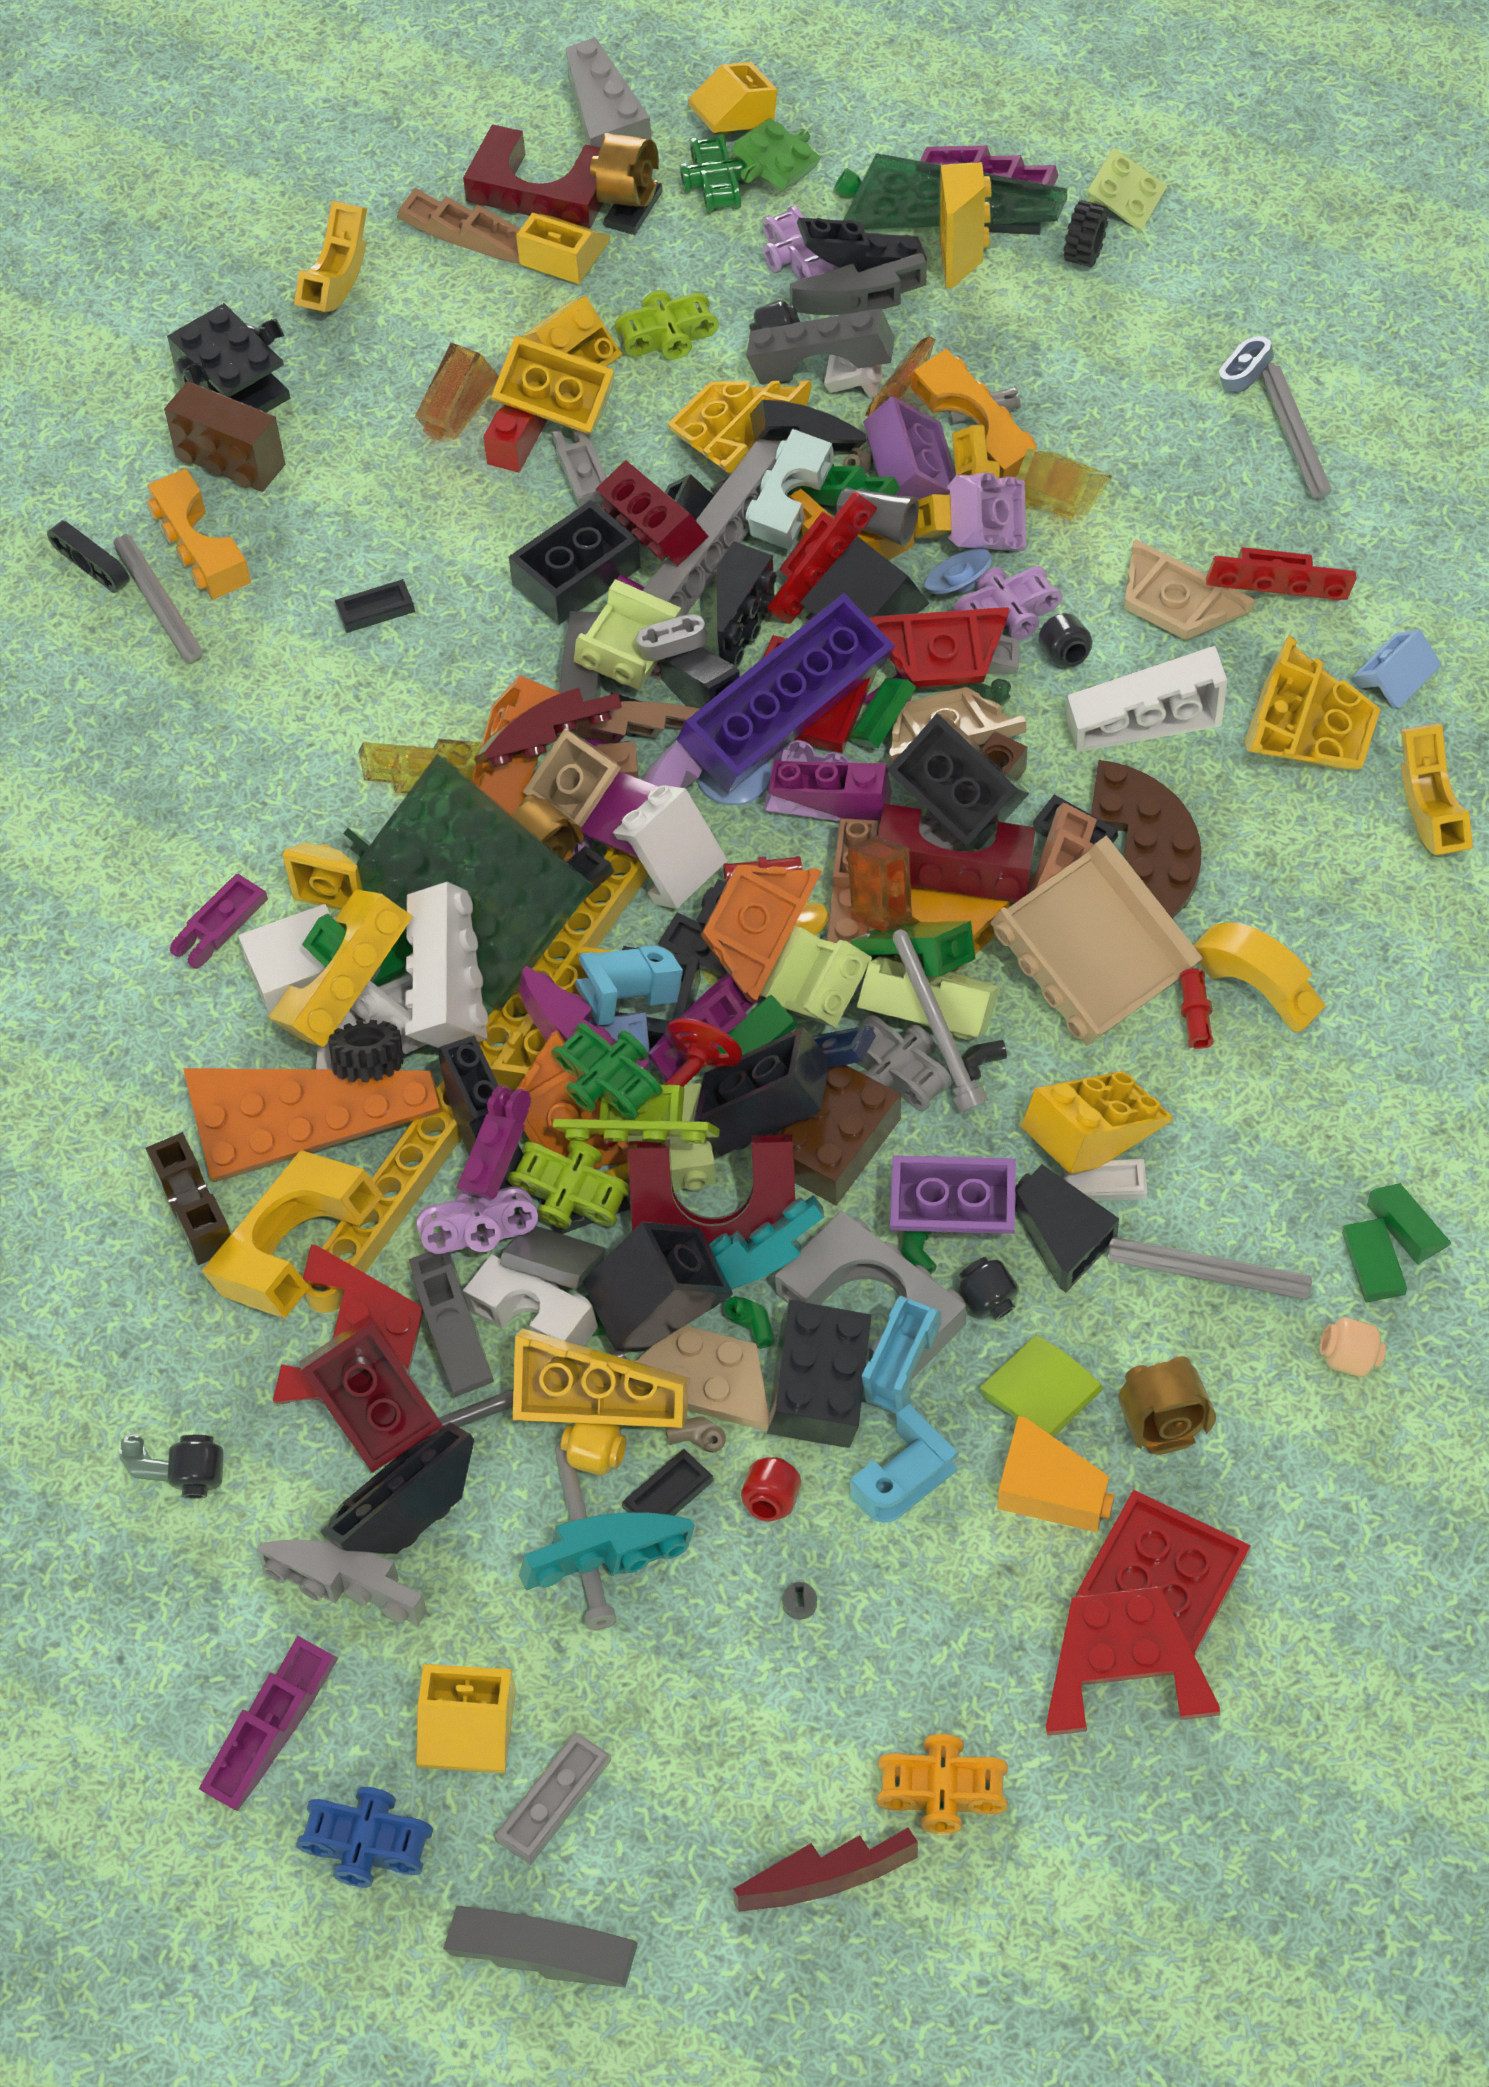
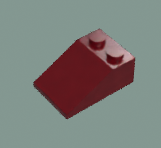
(370, 1393)

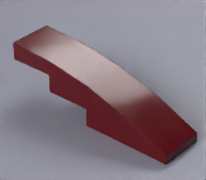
(810, 1877)

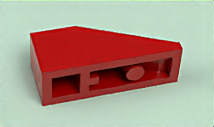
(511, 437)

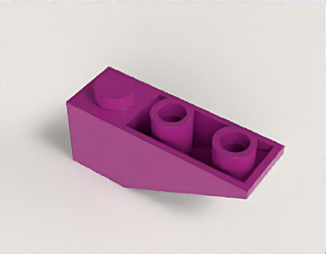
(834, 787)

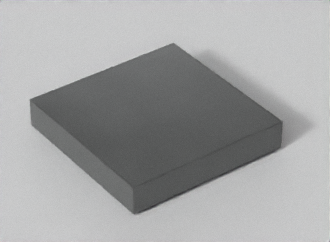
(553, 1257)

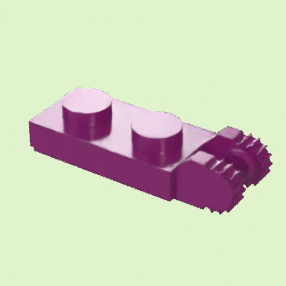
(218, 920)
(495, 1142)

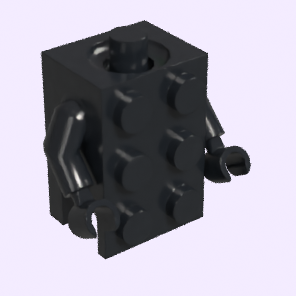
(230, 358)

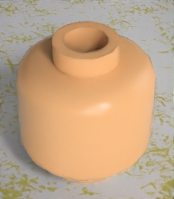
(1352, 1347)

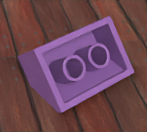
(910, 449)
(953, 1194)

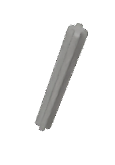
(1296, 432)
(158, 599)
(1209, 1267)

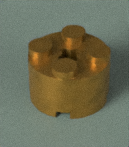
(625, 170)
(550, 825)
(1166, 1405)

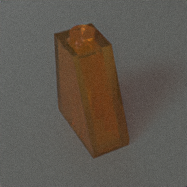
(456, 392)

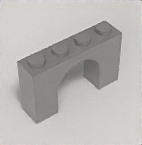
(850, 1252)

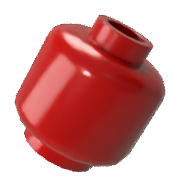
(771, 1489)

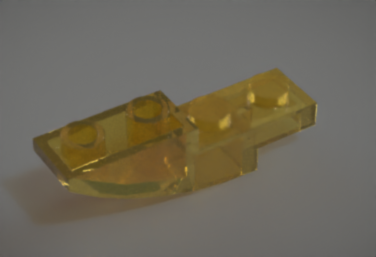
(406, 764)

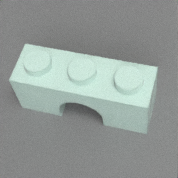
(799, 462)

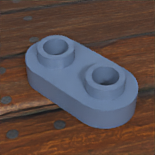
(1246, 363)

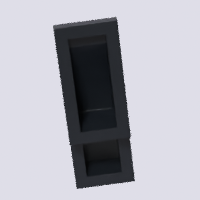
(776, 419)

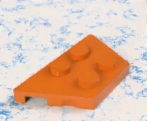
(756, 921)
(551, 1101)

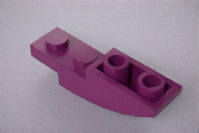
(557, 1009)

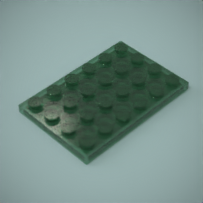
(464, 837)

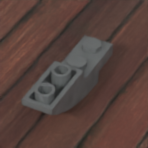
(851, 291)
(451, 1322)

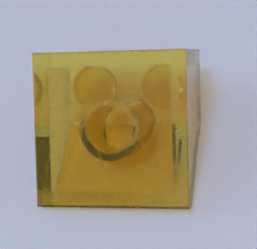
(1061, 482)

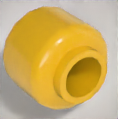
(594, 1447)

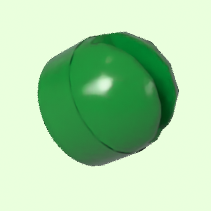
(847, 184)

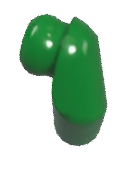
(912, 1249)
(753, 1317)

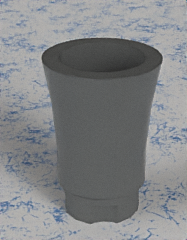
(894, 515)

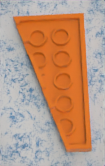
(272, 1114)

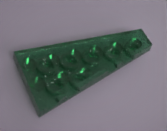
(907, 195)

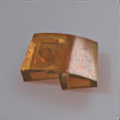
(901, 377)

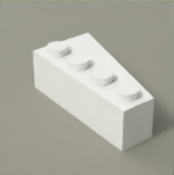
(1150, 703)
(443, 968)

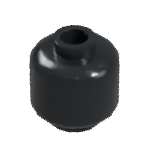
(774, 315)
(1065, 640)
(988, 1288)
(195, 1465)

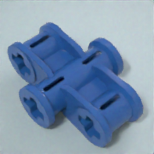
(364, 1837)

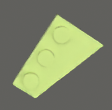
(962, 999)

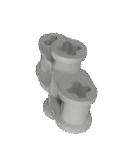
(905, 1063)

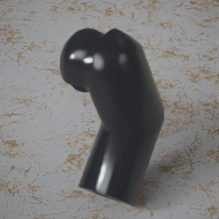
(983, 1053)

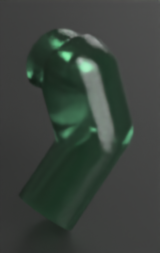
(996, 692)

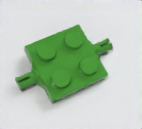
(775, 154)

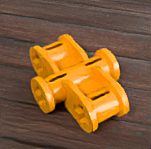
(957, 1784)

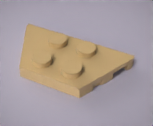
(1178, 595)
(965, 707)
(720, 1371)

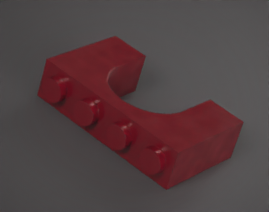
(493, 181)
(990, 873)
(656, 1201)

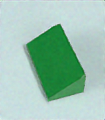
(1407, 1222)

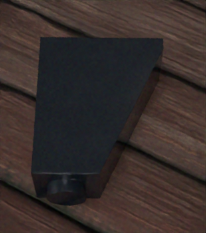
(697, 676)
(1063, 1224)

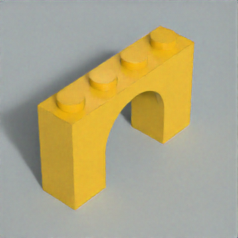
(371, 931)
(305, 1190)

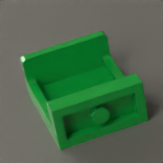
(328, 936)
(943, 944)

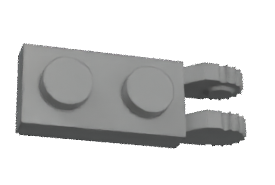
(580, 466)

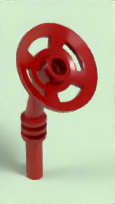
(699, 1052)

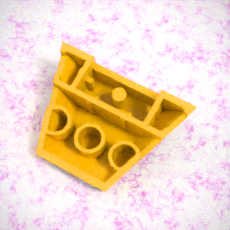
(720, 420)
(1311, 714)

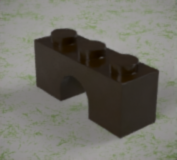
(188, 1196)

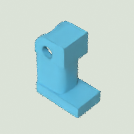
(628, 975)
(908, 1332)
(910, 1476)

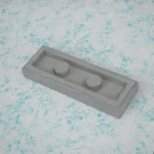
(552, 1798)

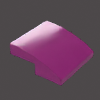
(620, 798)

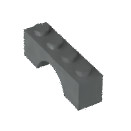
(857, 337)

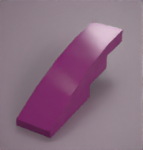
(1006, 165)
(719, 1006)
(268, 1723)

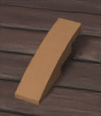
(460, 226)
(637, 718)

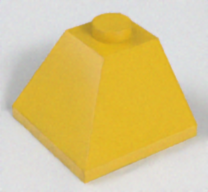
(320, 875)

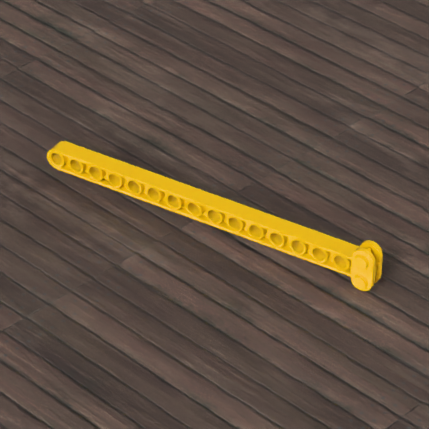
(501, 1026)

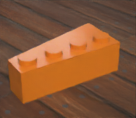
(508, 781)

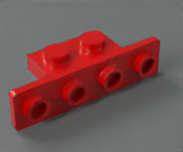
(817, 553)
(1280, 574)

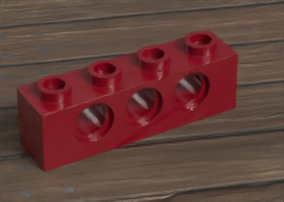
(650, 514)

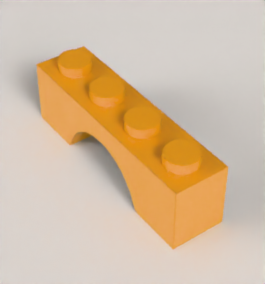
(948, 386)
(214, 561)

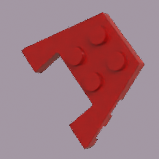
(363, 1295)
(1121, 1640)

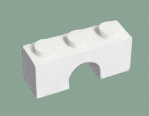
(502, 1293)

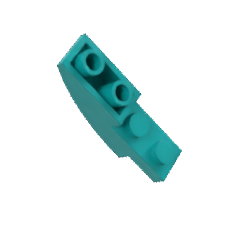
(769, 1246)
(617, 1539)

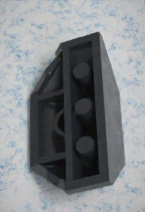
(404, 1495)

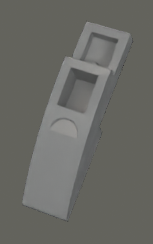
(328, 1570)

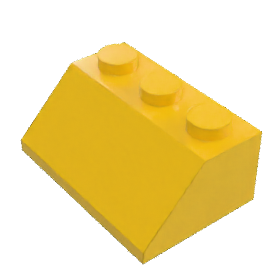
(963, 219)
(554, 385)

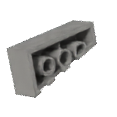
(603, 95)

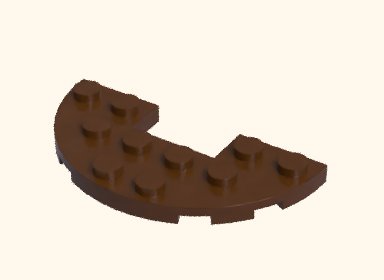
(1160, 832)

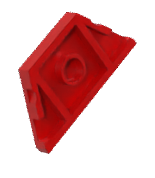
(944, 645)

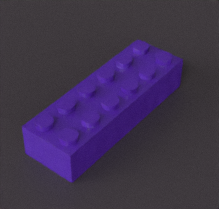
(785, 693)

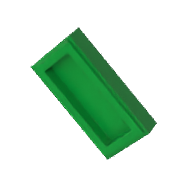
(882, 712)
(762, 1026)
(1374, 1260)

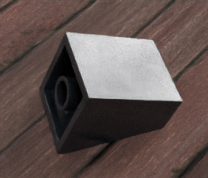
(869, 582)
(655, 1284)

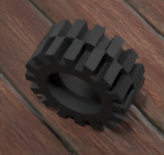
(1086, 233)
(365, 1051)

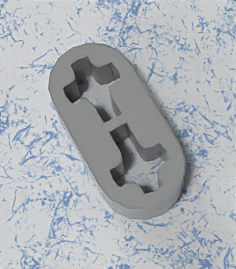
(671, 637)

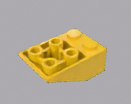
(1092, 1119)

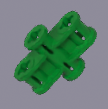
(713, 173)
(606, 1071)

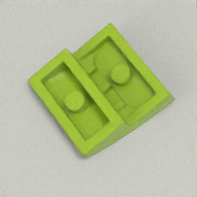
(1041, 1386)

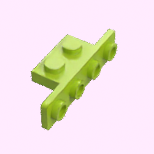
(656, 1120)

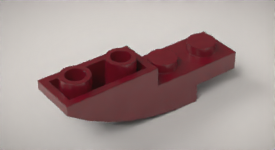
(539, 725)

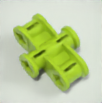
(666, 325)
(569, 1184)

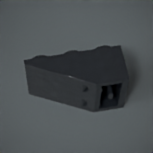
(743, 596)

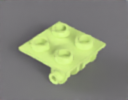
(1126, 189)

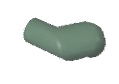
(139, 1462)

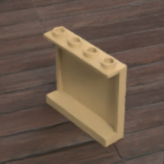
(1096, 941)

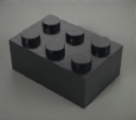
(574, 561)
(957, 781)
(764, 1091)
(819, 1374)

